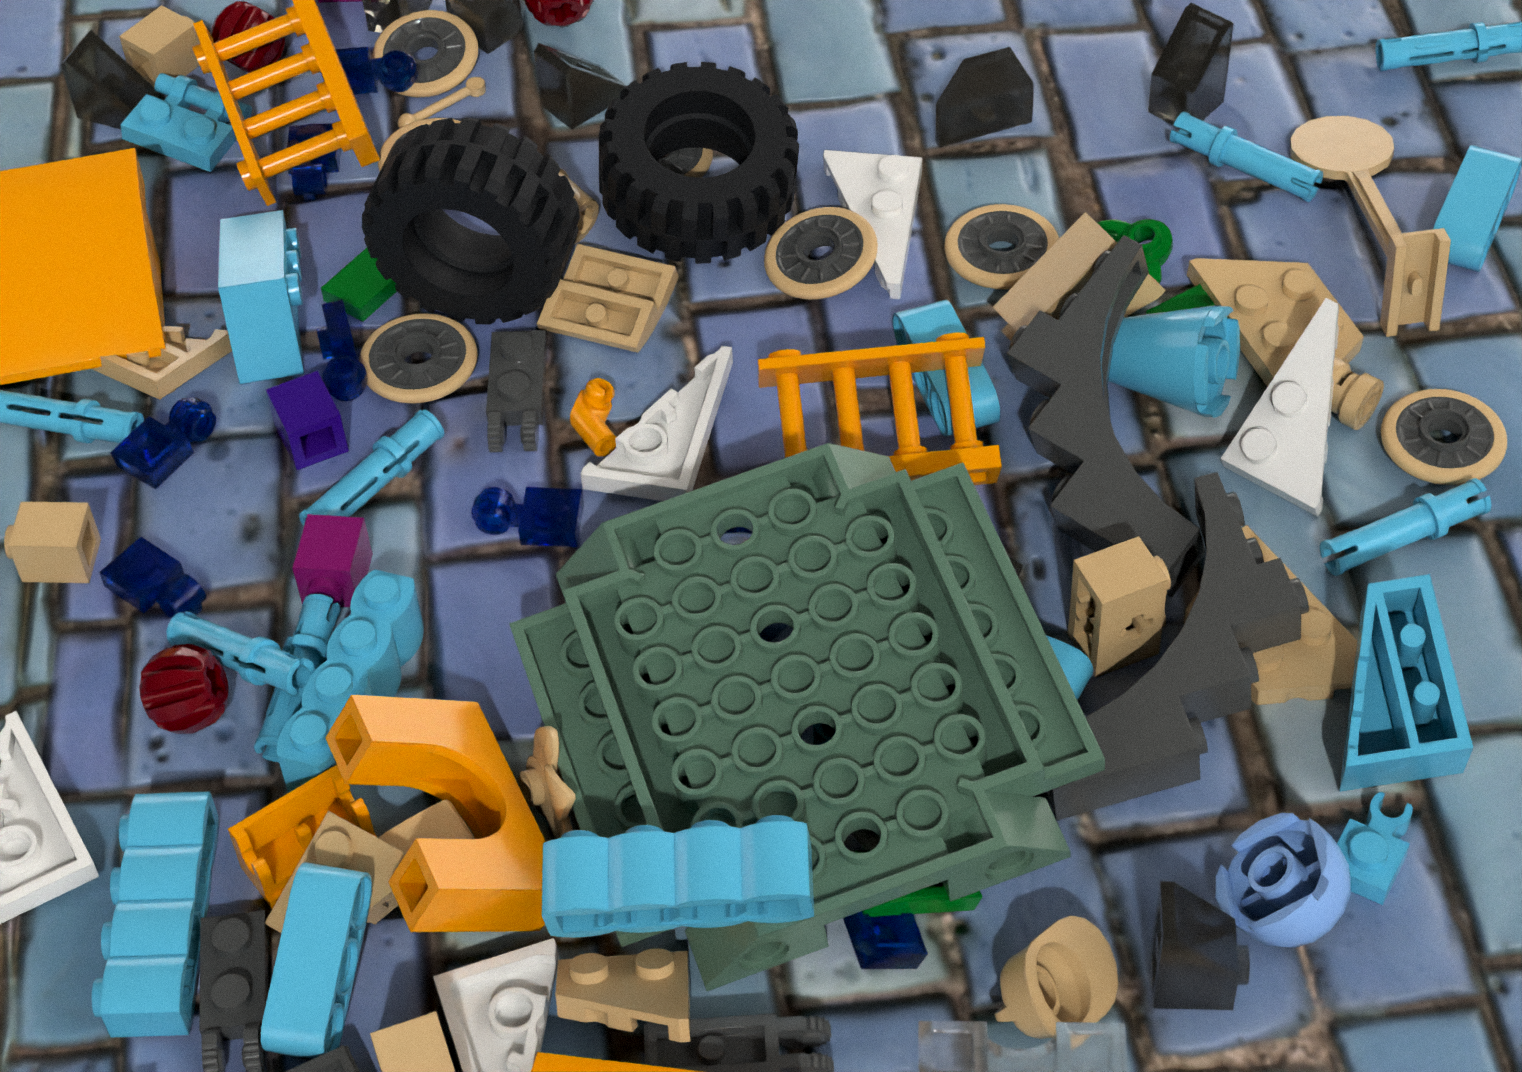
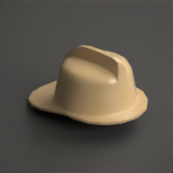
(1059, 978)

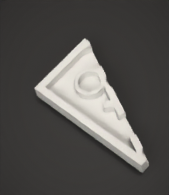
(886, 195)
(1286, 432)
(667, 445)
(38, 839)
(500, 1008)

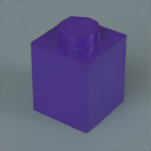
(307, 420)

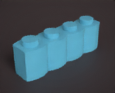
(361, 660)
(677, 879)
(157, 915)

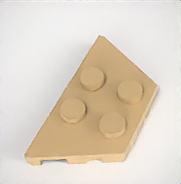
(1271, 306)
(1308, 666)

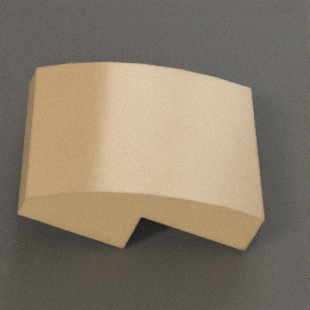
(609, 298)

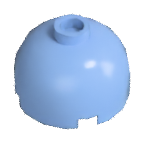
(1285, 881)

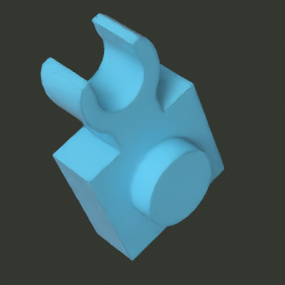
(1375, 850)

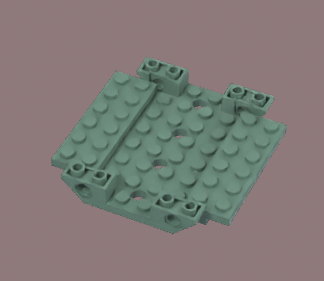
(898, 641)

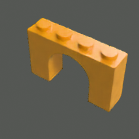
(454, 756)

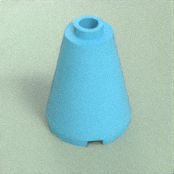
(1179, 357)

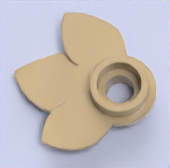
(543, 782)

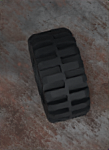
(698, 111)
(492, 179)

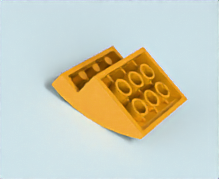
(76, 267)

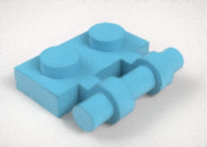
(179, 132)

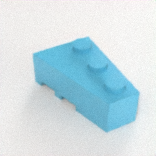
(261, 295)
(1404, 691)

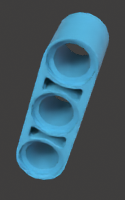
(1477, 204)
(925, 325)
(316, 961)

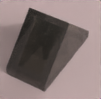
(103, 83)
(573, 86)

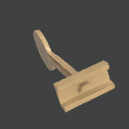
(1416, 261)

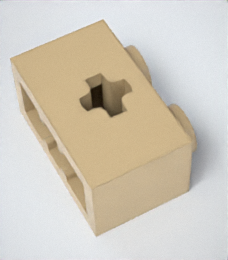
(1118, 605)

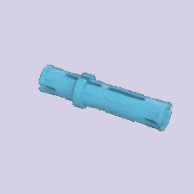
(1472, 43)
(1227, 148)
(115, 424)
(389, 459)
(1426, 518)
(310, 642)
(256, 659)

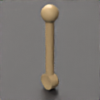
(474, 87)

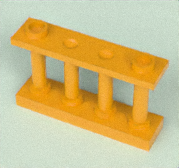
(331, 95)
(950, 353)

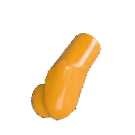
(590, 415)

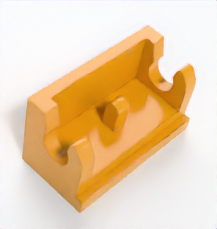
(279, 834)

